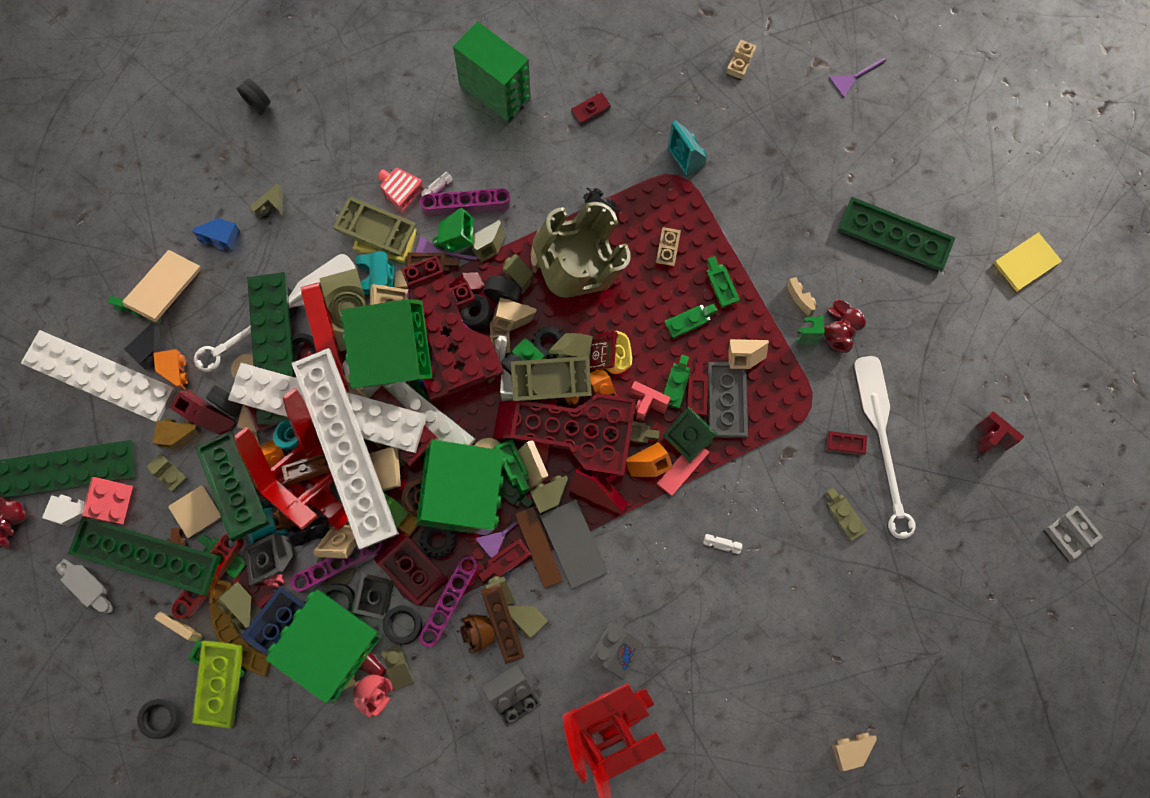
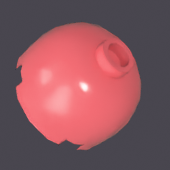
(371, 694)

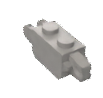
(85, 586)

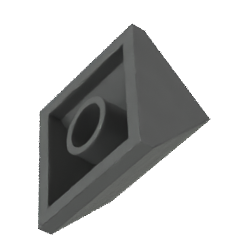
(372, 596)

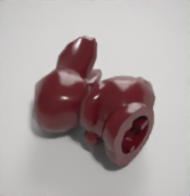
(840, 333)
(10, 514)

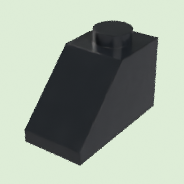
(144, 346)

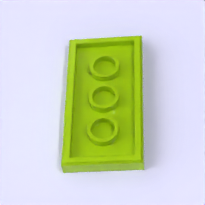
(217, 684)

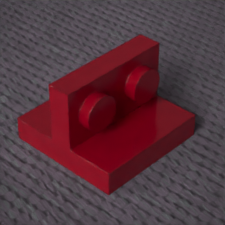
(997, 431)

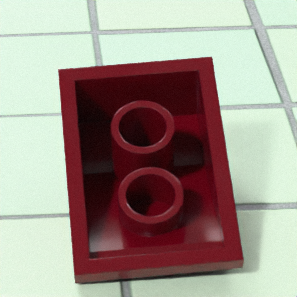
(410, 568)

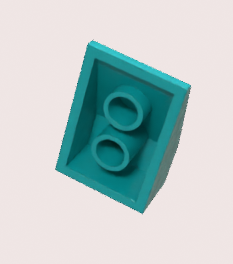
(685, 149)

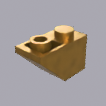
(174, 435)

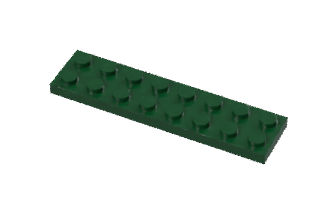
(270, 330)
(66, 469)
(145, 556)

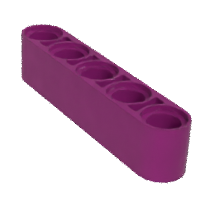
(473, 197)
(329, 571)
(440, 607)

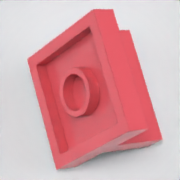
(647, 399)

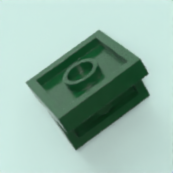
(690, 434)

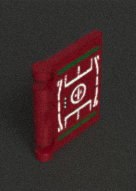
(603, 350)

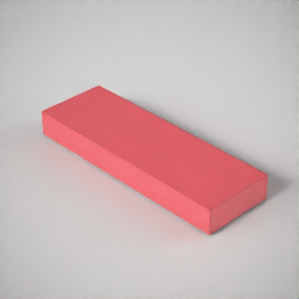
(679, 473)

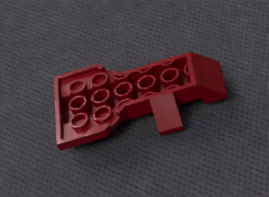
(442, 314)
(548, 425)

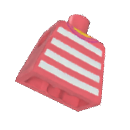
(400, 187)

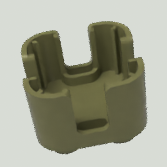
(578, 253)

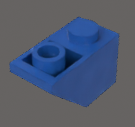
(218, 232)

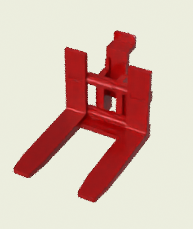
(270, 481)
(612, 718)

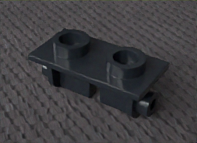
(596, 195)
(317, 530)

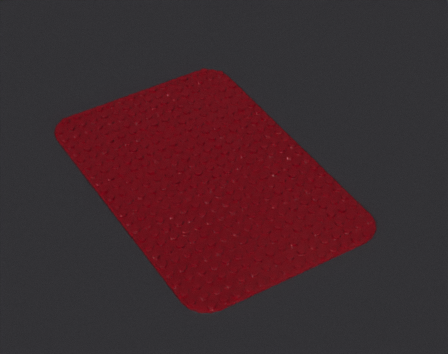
(637, 306)

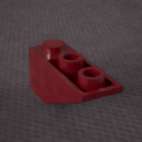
(201, 412)
(597, 489)

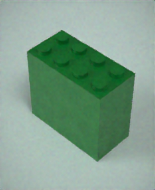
(492, 71)
(386, 343)
(460, 487)
(323, 647)

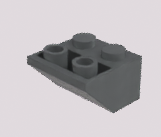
(511, 695)

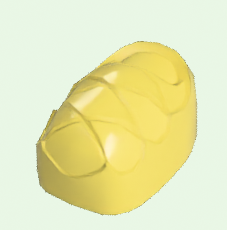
(623, 354)

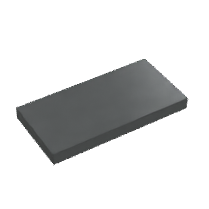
(727, 400)
(573, 544)

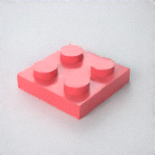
(107, 501)

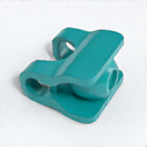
(380, 270)

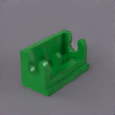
(812, 334)

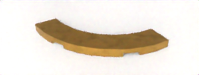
(228, 633)

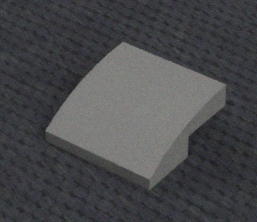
(1073, 533)

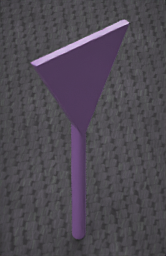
(844, 83)
(425, 246)
(492, 542)

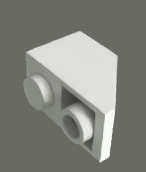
(63, 511)

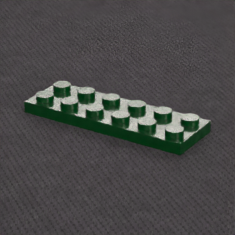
(896, 234)
(231, 487)

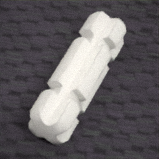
(438, 184)
(501, 344)
(722, 544)

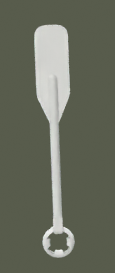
(336, 265)
(877, 408)

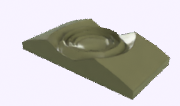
(374, 226)
(342, 292)
(550, 378)

